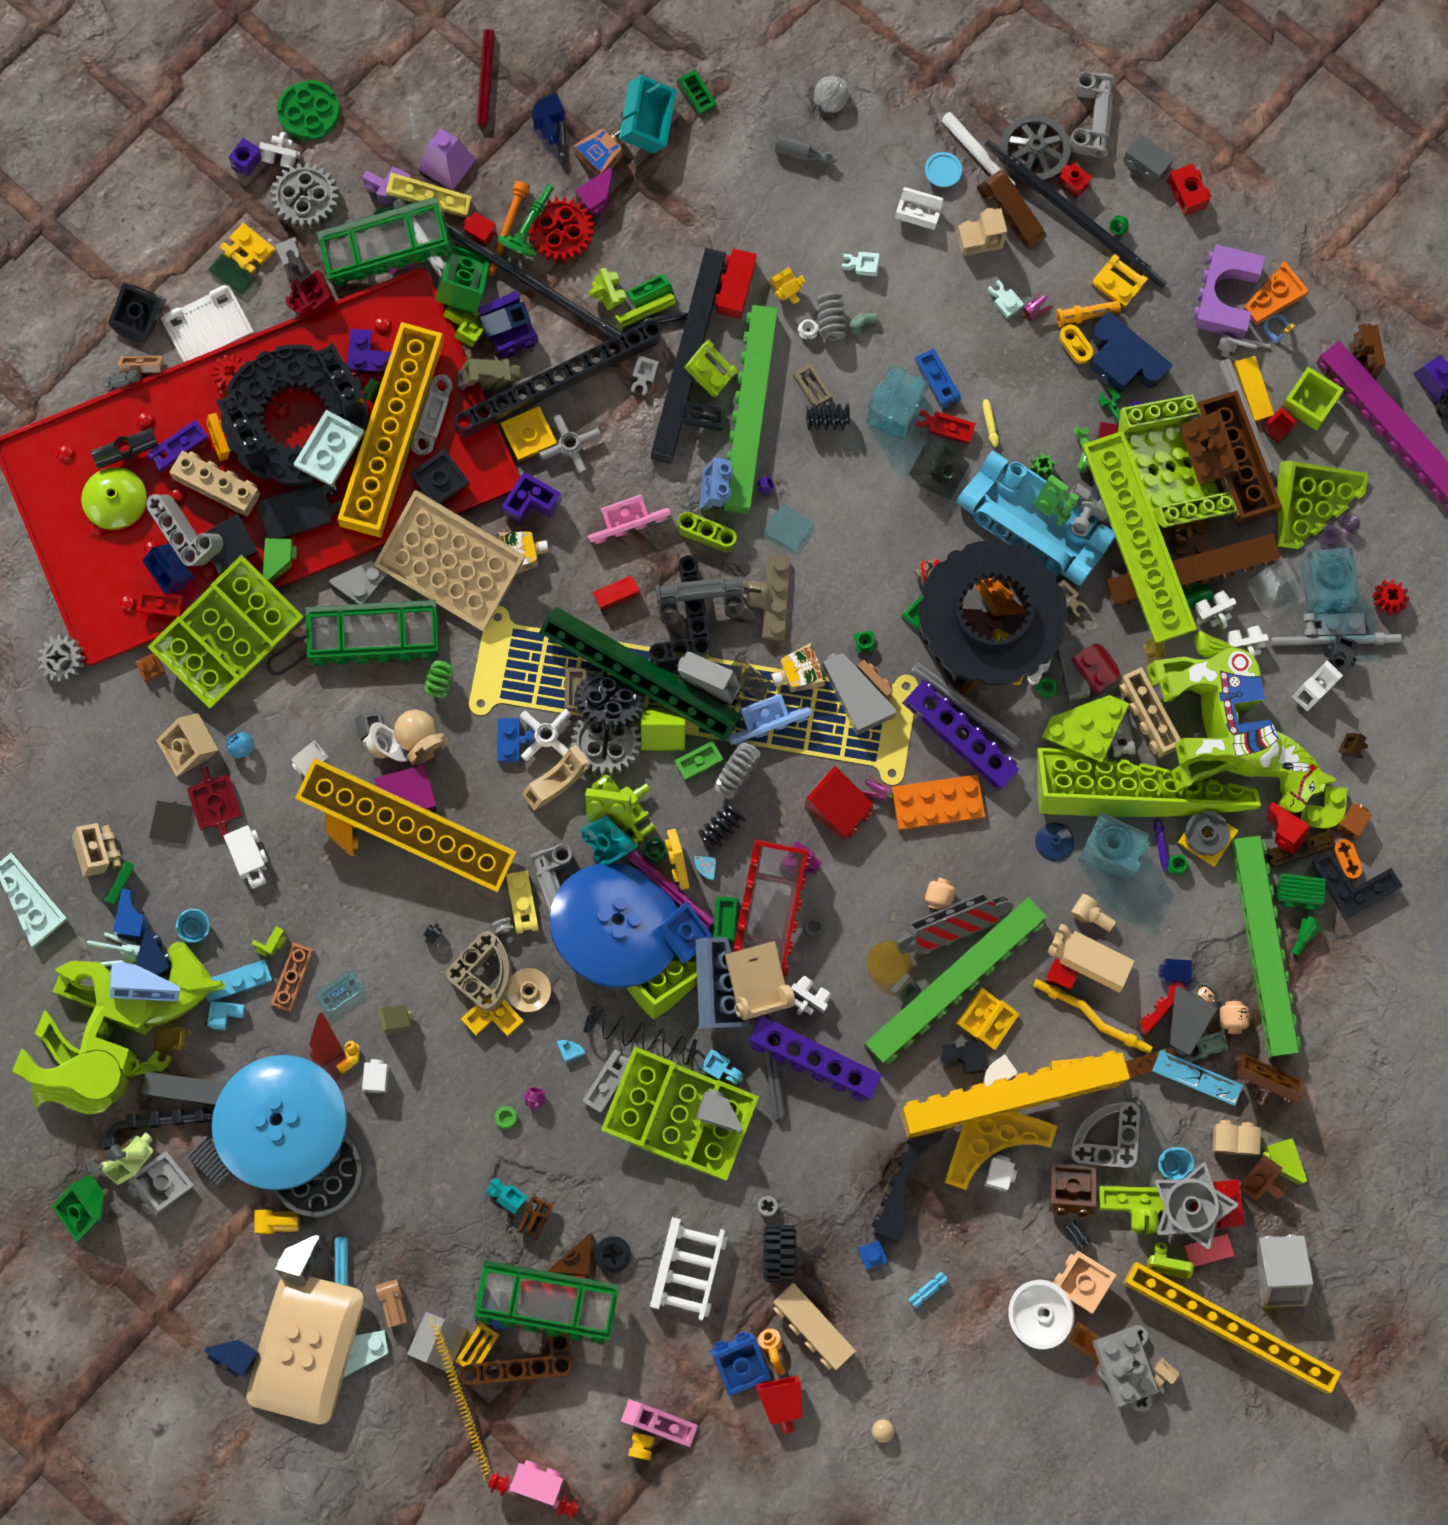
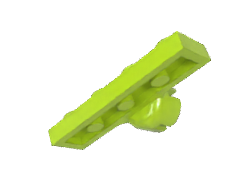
(1141, 1202)

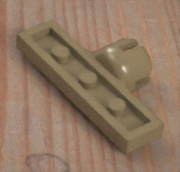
(771, 597)

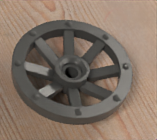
(1038, 151)

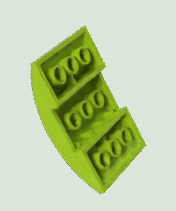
(226, 632)
(659, 1110)

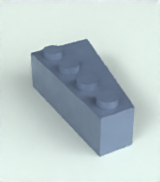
(714, 985)

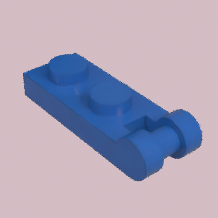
(938, 378)

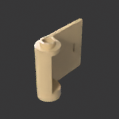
(758, 983)

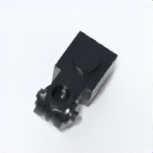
(971, 1055)

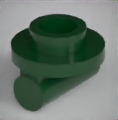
(371, 390)

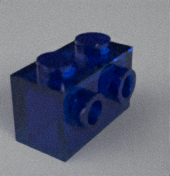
(167, 569)

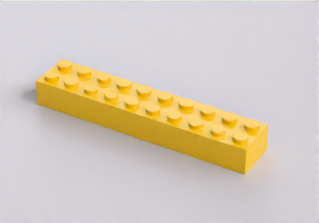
(390, 430)
(405, 824)
(1014, 1095)

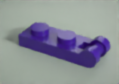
(184, 440)

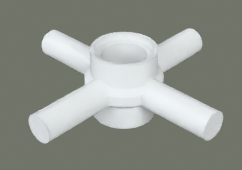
(539, 728)

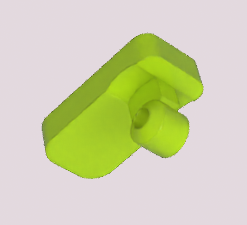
(1167, 1266)

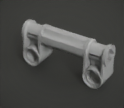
(1094, 140)
(546, 875)

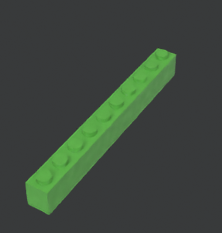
(750, 406)
(1264, 947)
(955, 981)

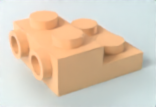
(1085, 1281)

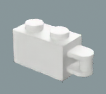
(247, 855)

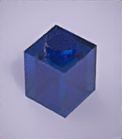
(1175, 971)

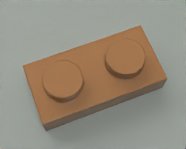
(144, 364)
(871, 674)

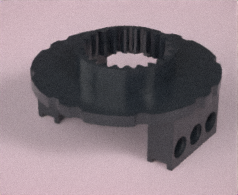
(265, 378)
(974, 658)

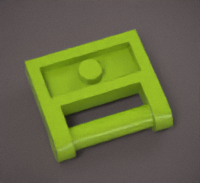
(706, 373)

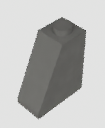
(1189, 1020)

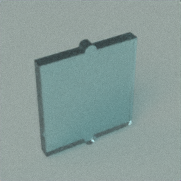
(788, 527)

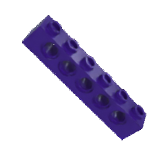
(948, 733)
(867, 1077)

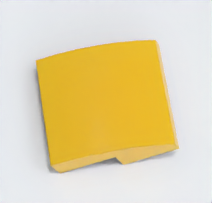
(987, 1018)

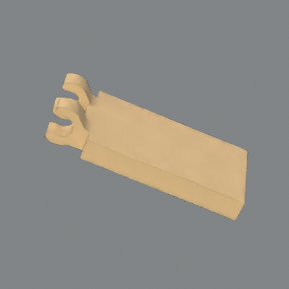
(1091, 958)

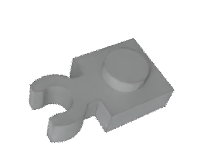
(645, 371)

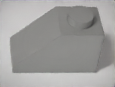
(718, 1112)

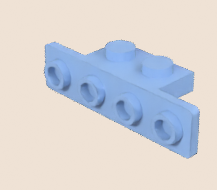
(766, 716)

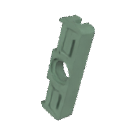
(1206, 1046)

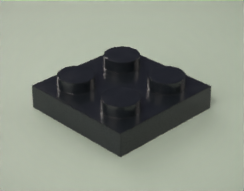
(440, 478)

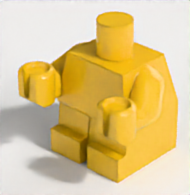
(787, 285)

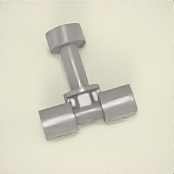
(1088, 507)

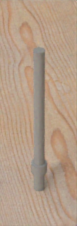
(1377, 639)

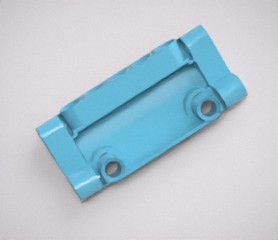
(1003, 503)

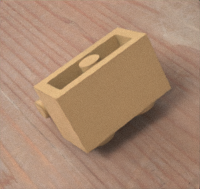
(91, 849)

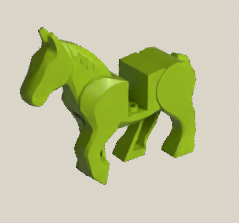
(99, 1071)

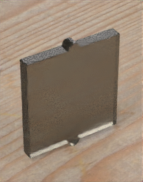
(171, 822)

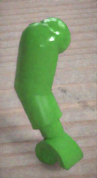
(1083, 466)

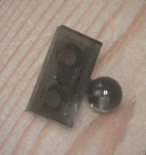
(750, 680)

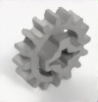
(55, 651)

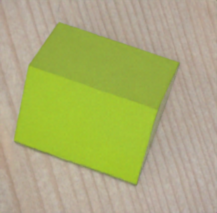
(662, 730)

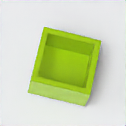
(1312, 398)

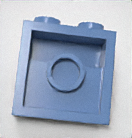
(715, 484)

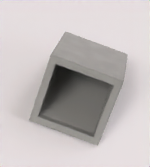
(1283, 1271)

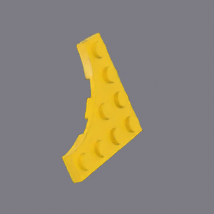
(991, 1135)

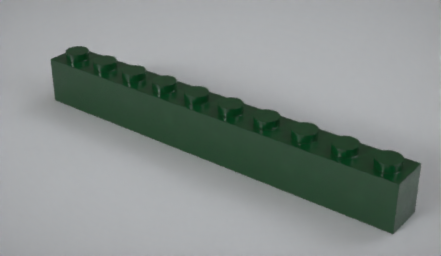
(640, 673)

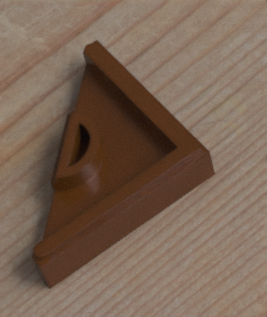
(577, 1260)

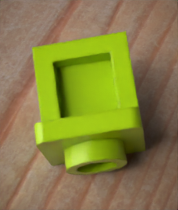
(275, 942)

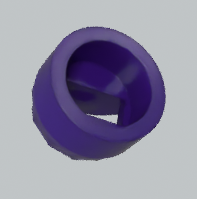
(766, 485)

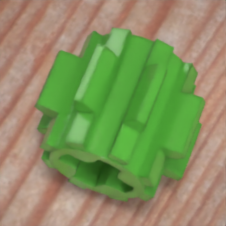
(1039, 461)

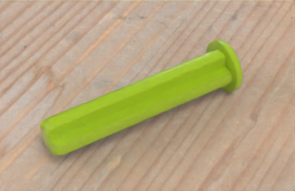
(645, 311)

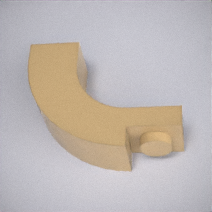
(557, 780)

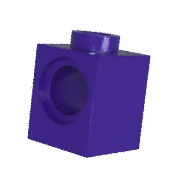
(244, 149)

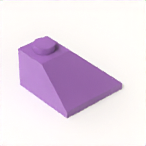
(446, 160)

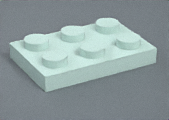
(329, 448)

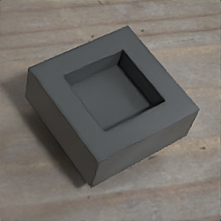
(906, 989)

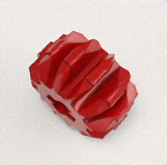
(1399, 598)

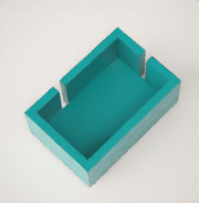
(647, 114)

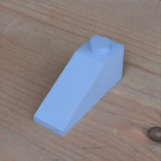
(134, 982)

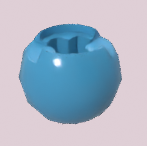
(240, 745)

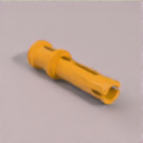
(1078, 316)

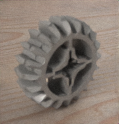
(737, 770)

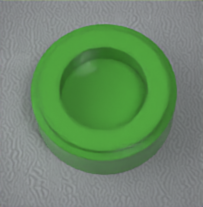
(506, 1117)

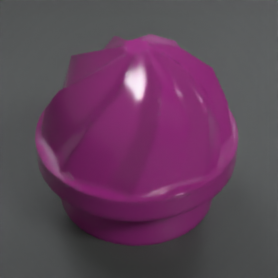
(534, 1098)

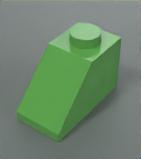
(278, 558)

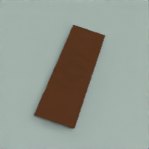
(1144, 1064)

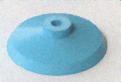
(943, 169)

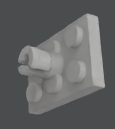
(1125, 1366)

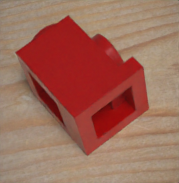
(1076, 185)

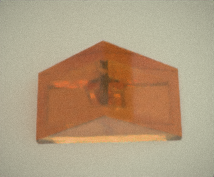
(1081, 1341)

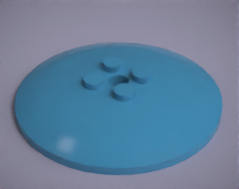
(296, 1148)

